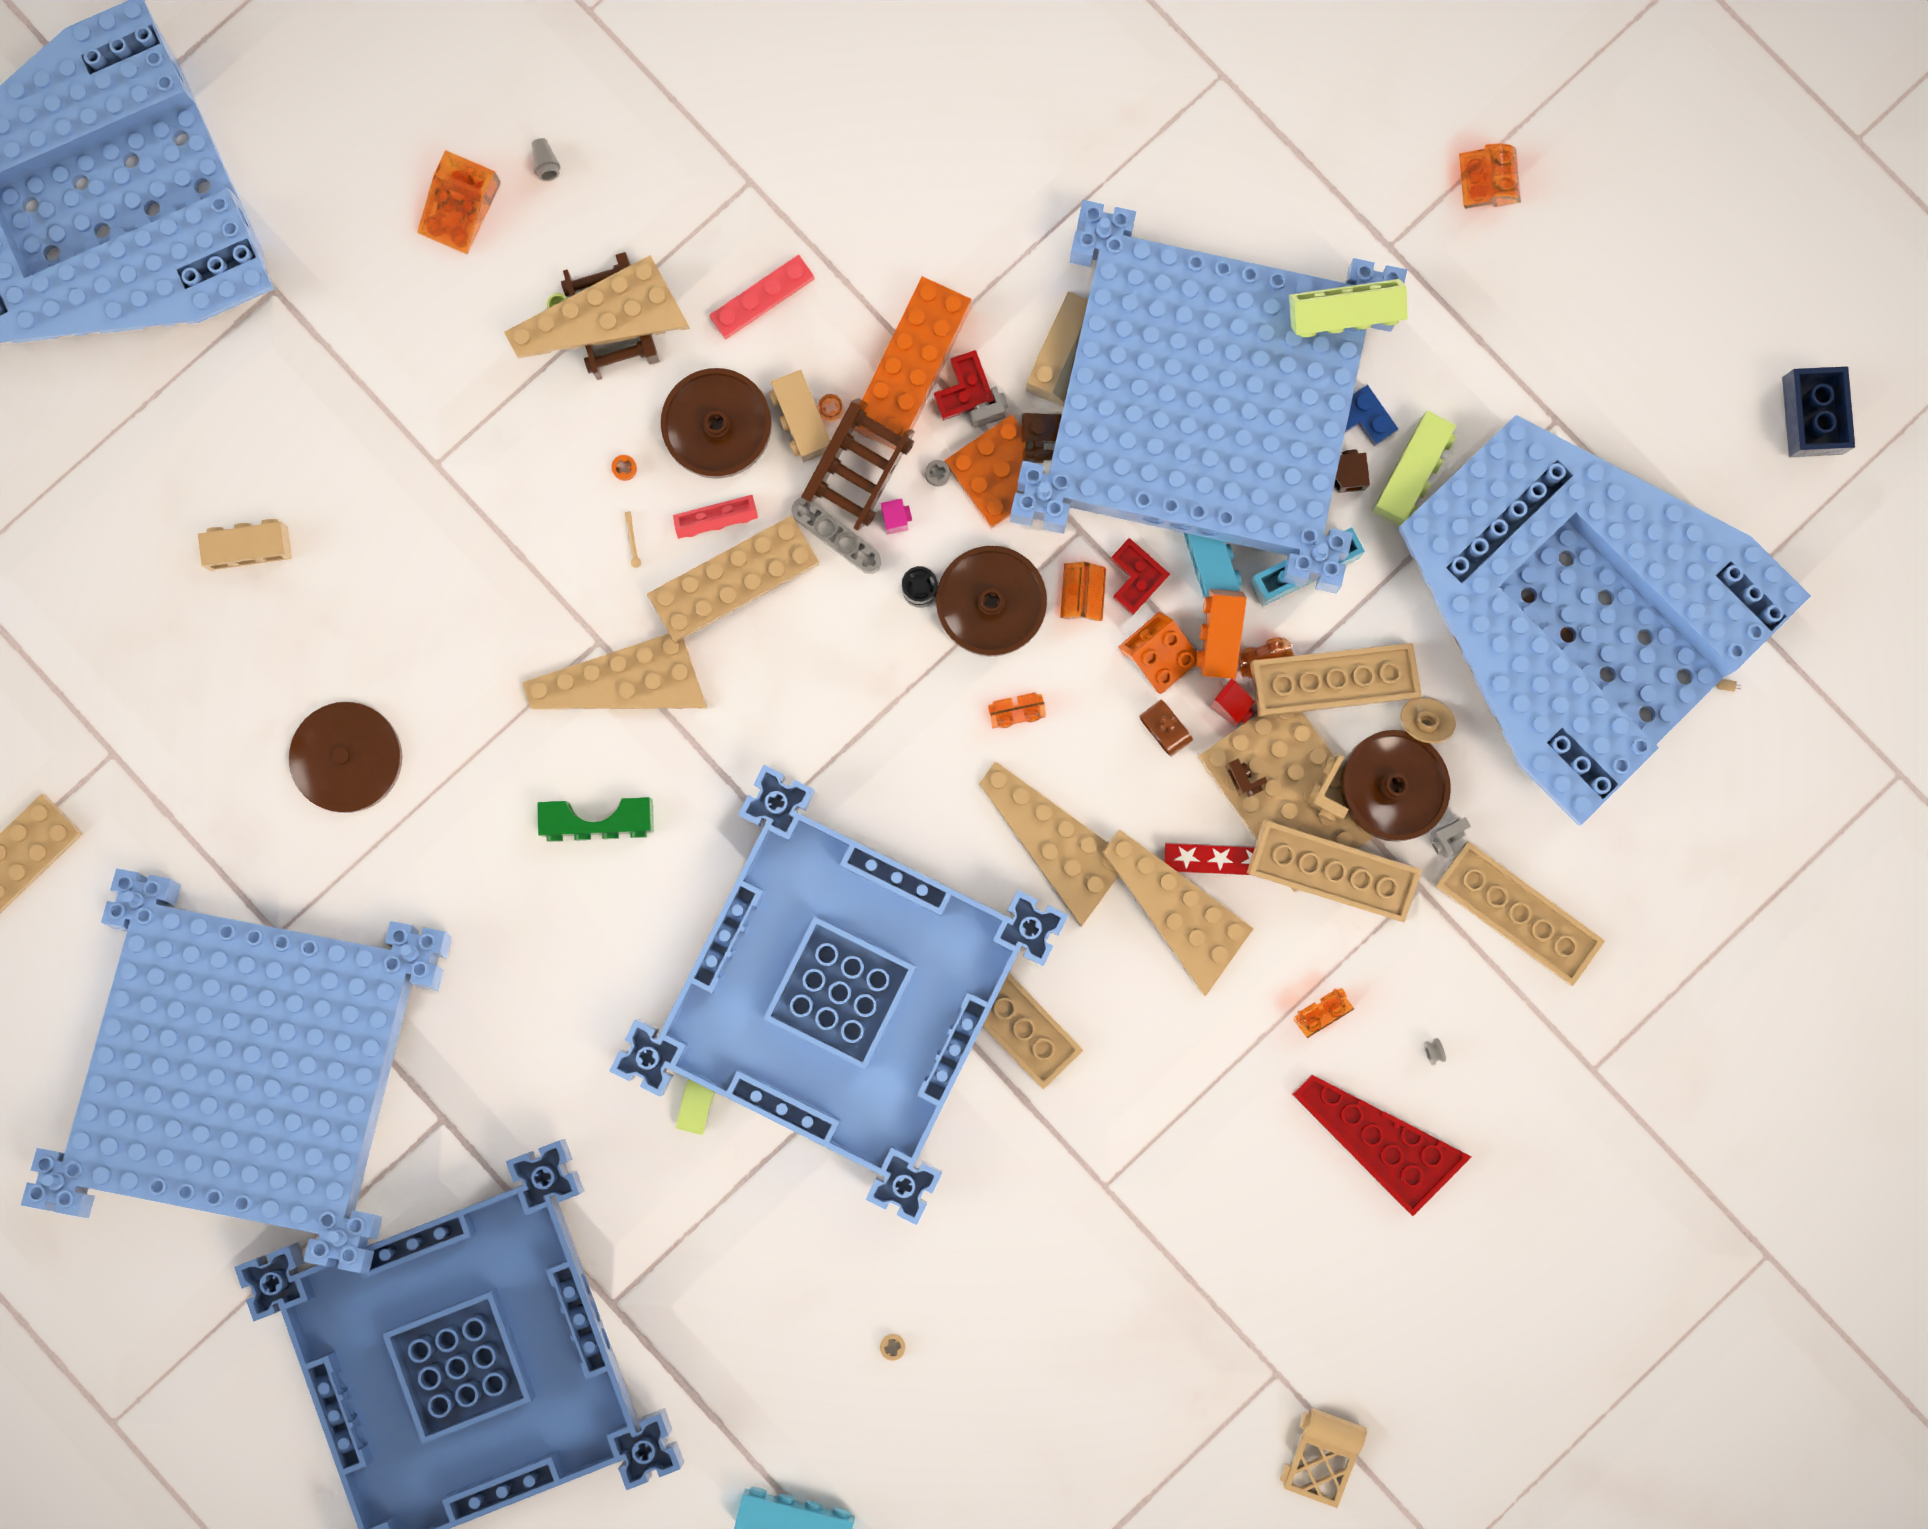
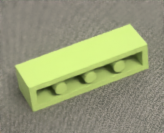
(1348, 307)
(1414, 468)

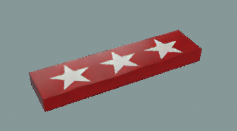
(1208, 858)

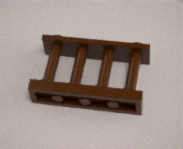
(644, 348)
(832, 464)

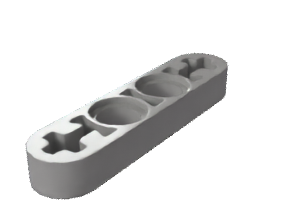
(838, 533)

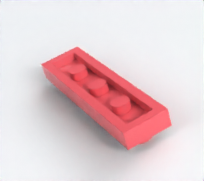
(762, 297)

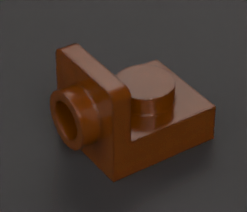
(1240, 777)

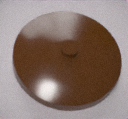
(716, 423)
(991, 601)
(345, 757)
(1395, 786)

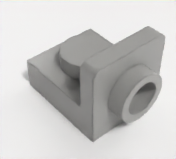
(986, 413)
(1452, 832)

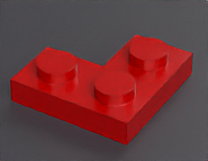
(969, 392)
(1144, 573)

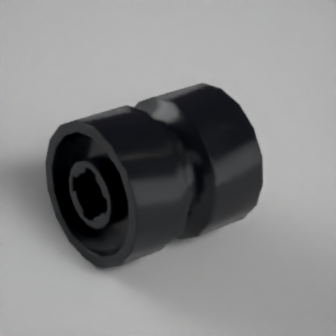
(919, 586)

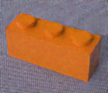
(1221, 633)

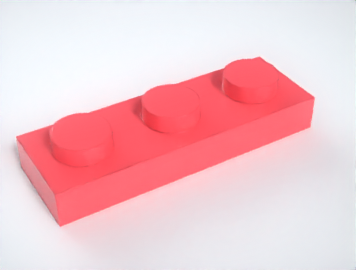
(715, 516)

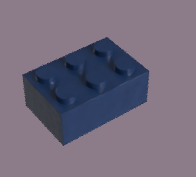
(1818, 411)

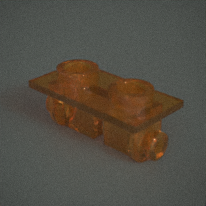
(1274, 648)
(1029, 709)
(1318, 1016)

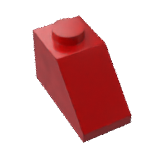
(1233, 703)

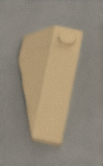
(1056, 359)

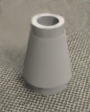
(544, 160)

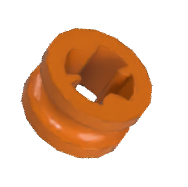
(625, 459)

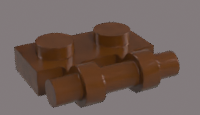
(1037, 430)

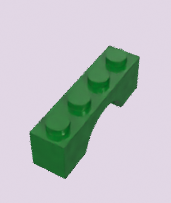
(631, 817)

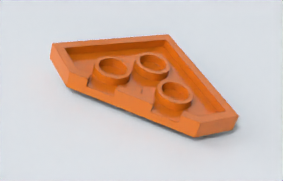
(991, 469)

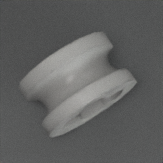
(934, 480)
(1435, 1051)

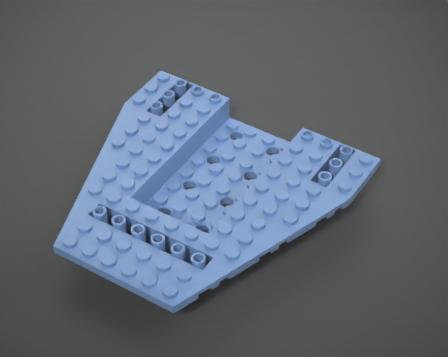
(80, 113)
(1669, 571)

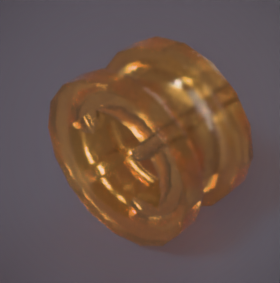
(833, 415)

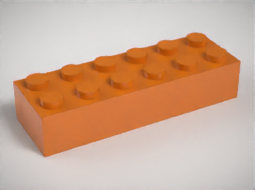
(914, 358)

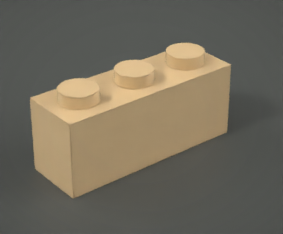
(800, 415)
(244, 545)

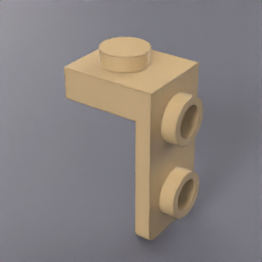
(1328, 808)

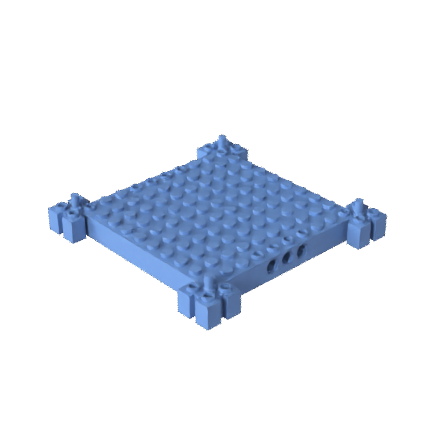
(463, 1360)

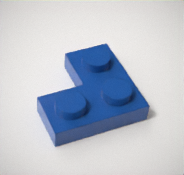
(1370, 415)

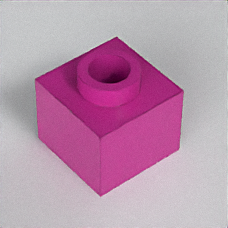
(896, 516)

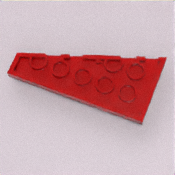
(1394, 1153)

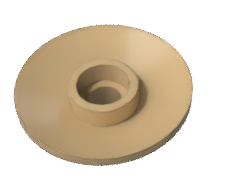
(1428, 720)

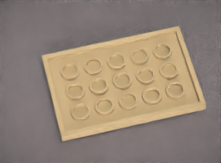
(1292, 760)

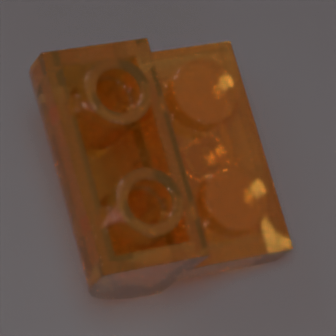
(1490, 176)

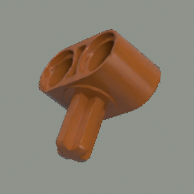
(1166, 728)

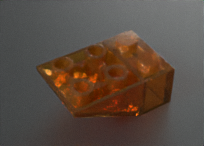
(457, 202)

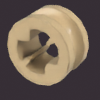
(900, 1351)

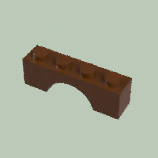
(1352, 472)

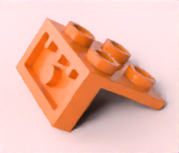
(1160, 651)

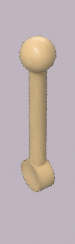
(635, 561)

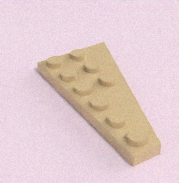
(610, 311)
(636, 677)
(1056, 841)
(1187, 918)

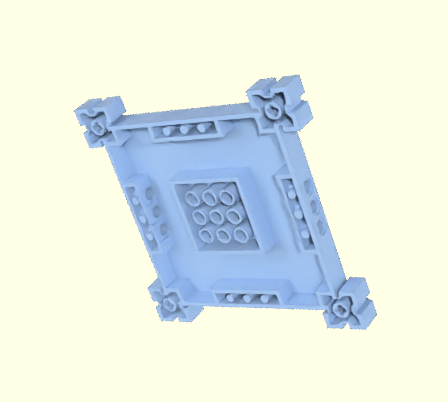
(1202, 401)
(839, 994)
(239, 1070)

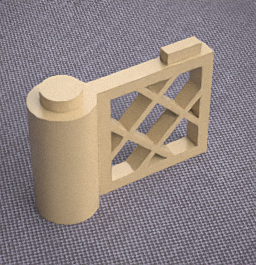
(1330, 1434)

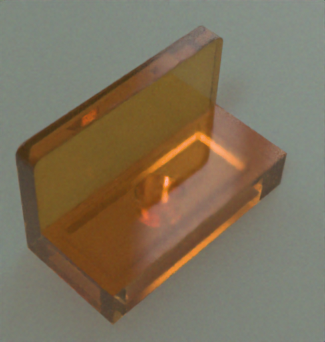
(1083, 591)

